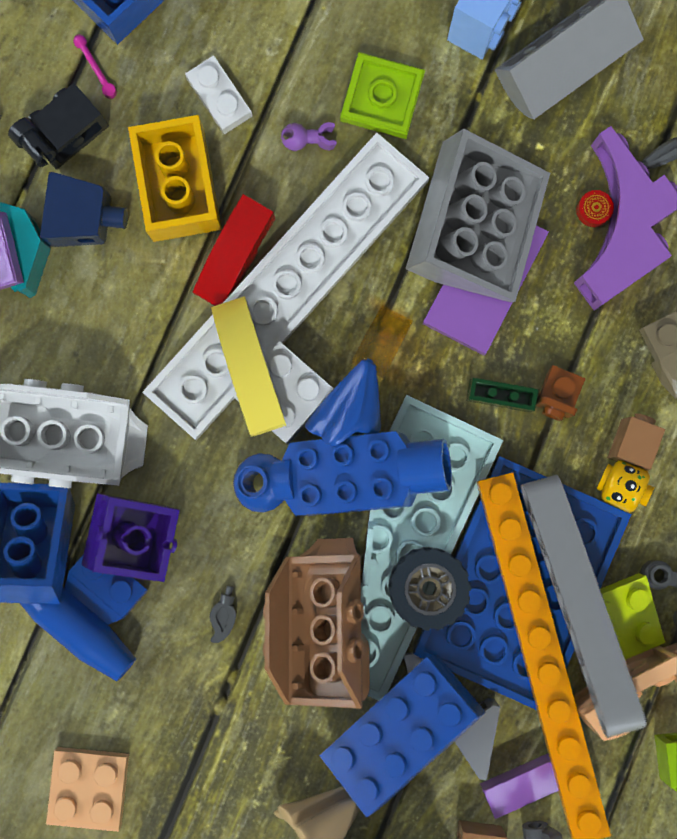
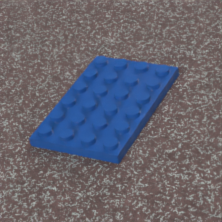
(484, 639)

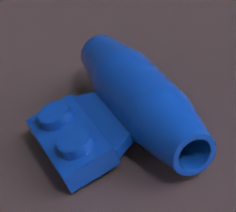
(84, 615)

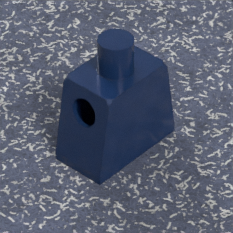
(78, 213)

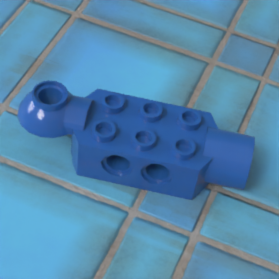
(351, 477)

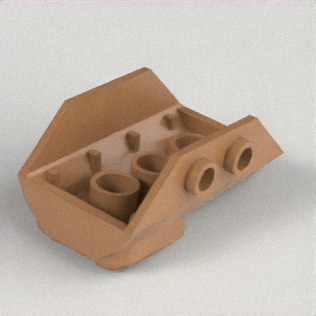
(315, 628)

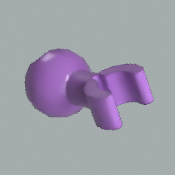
(300, 136)

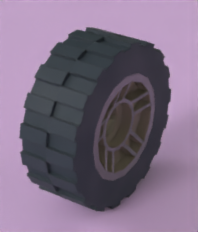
(450, 589)

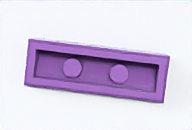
(520, 786)

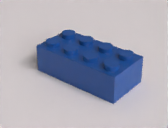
(402, 734)

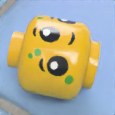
(625, 486)

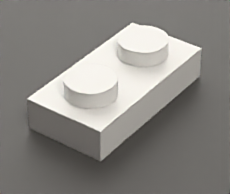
(218, 94)

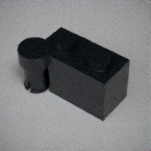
(59, 128)

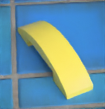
(247, 367)

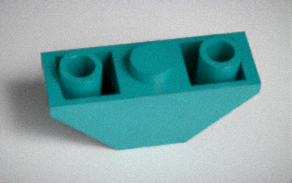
(30, 248)

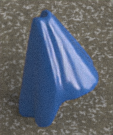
(349, 407)

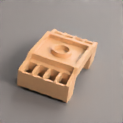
(646, 669)

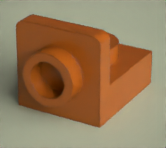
(560, 393)

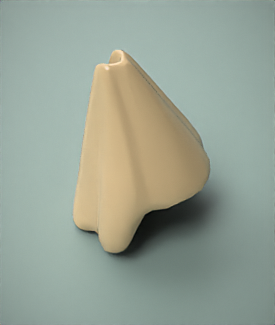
(321, 815)

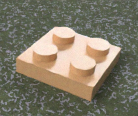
(87, 789)

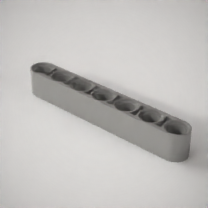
(583, 607)

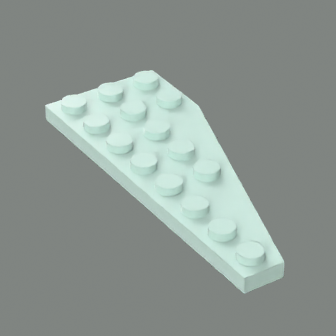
(431, 522)

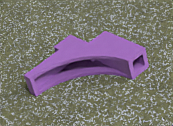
(630, 242)

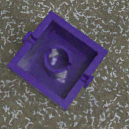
(130, 538)

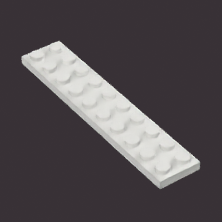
(292, 278)

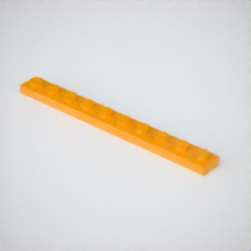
(543, 658)

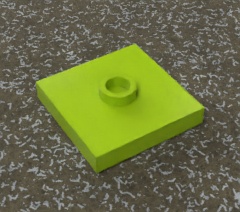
(382, 95)

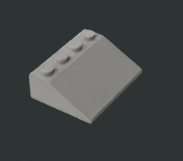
(478, 218)

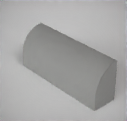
(569, 55)

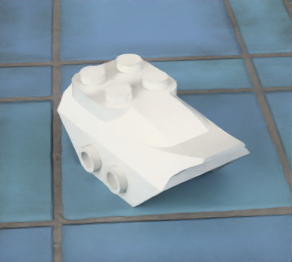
(67, 435)

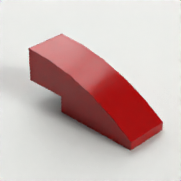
(234, 251)

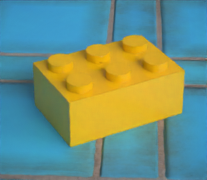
(174, 178)

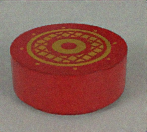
(595, 208)

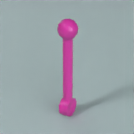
(108, 89)

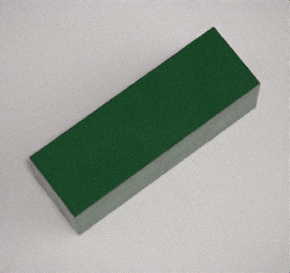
(502, 395)

